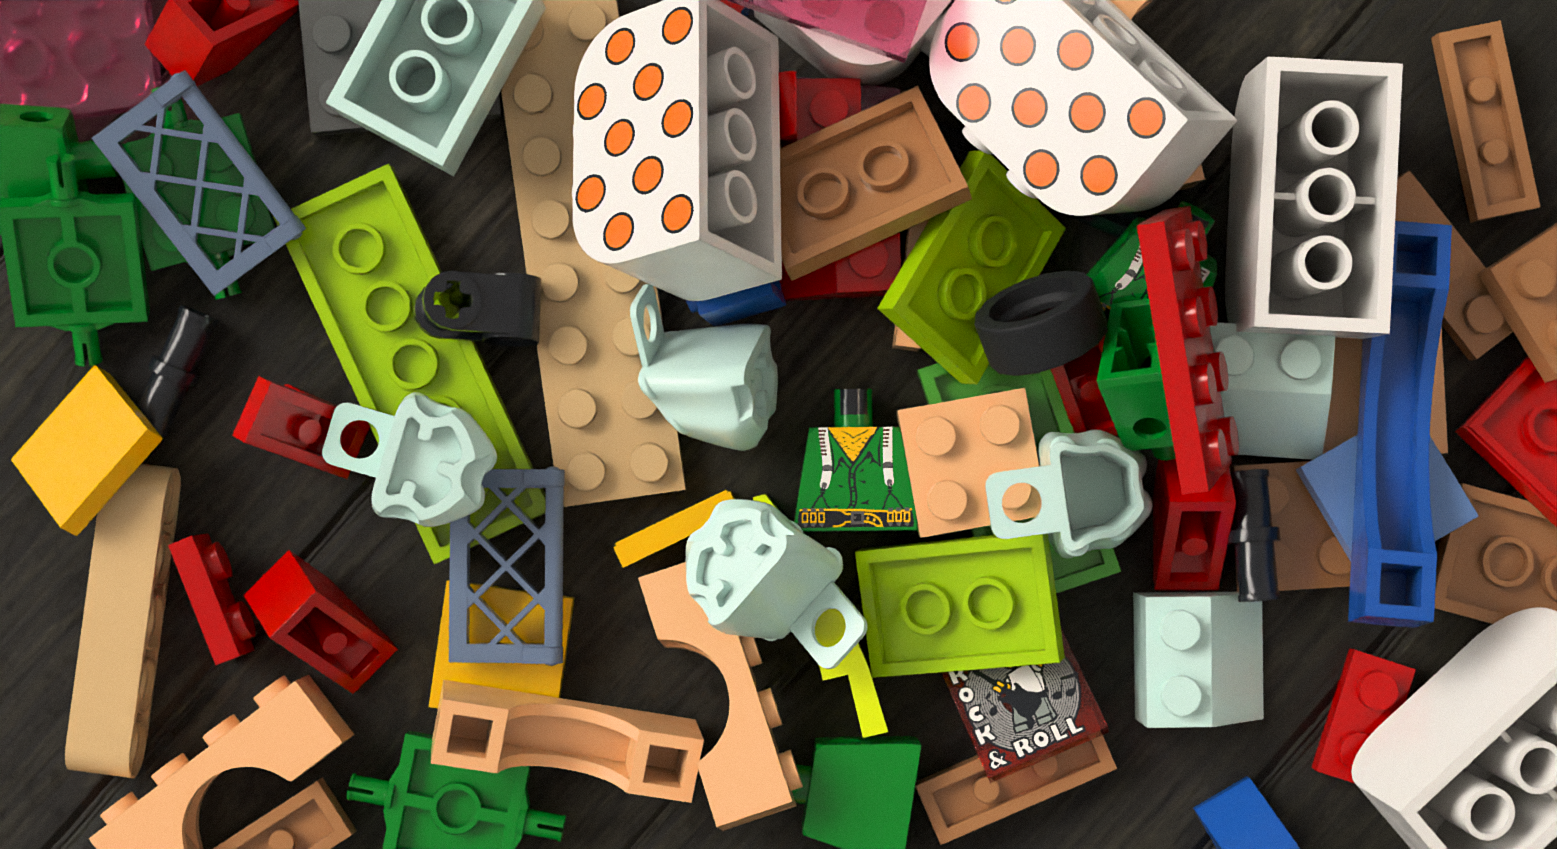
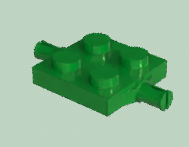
(219, 207)
(74, 259)
(453, 805)

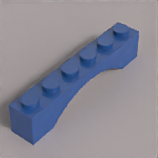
(1392, 507)

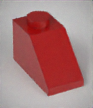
(213, 34)
(856, 275)
(1189, 531)
(318, 622)

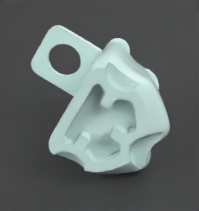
(709, 379)
(425, 459)
(1086, 492)
(768, 578)

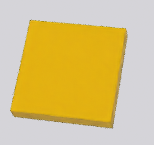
(86, 450)
(510, 676)

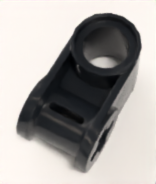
(493, 310)

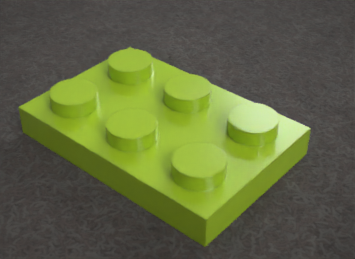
(965, 262)
(959, 605)

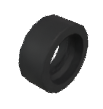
(1041, 323)

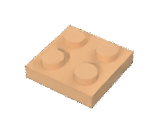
(955, 450)

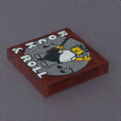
(1025, 712)

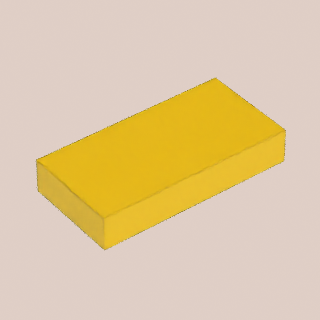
(668, 530)

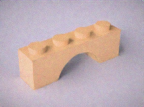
(508, 729)
(283, 736)
(744, 770)

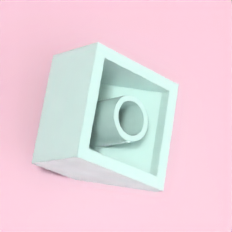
(1277, 390)
(1197, 659)

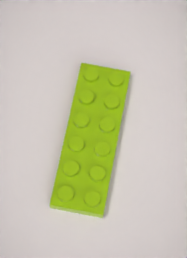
(363, 272)

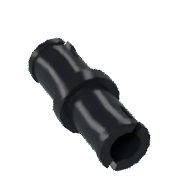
(176, 367)
(1254, 537)

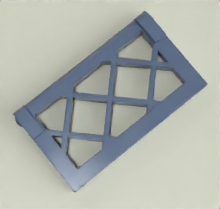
(145, 183)
(550, 598)

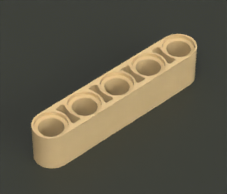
(123, 624)

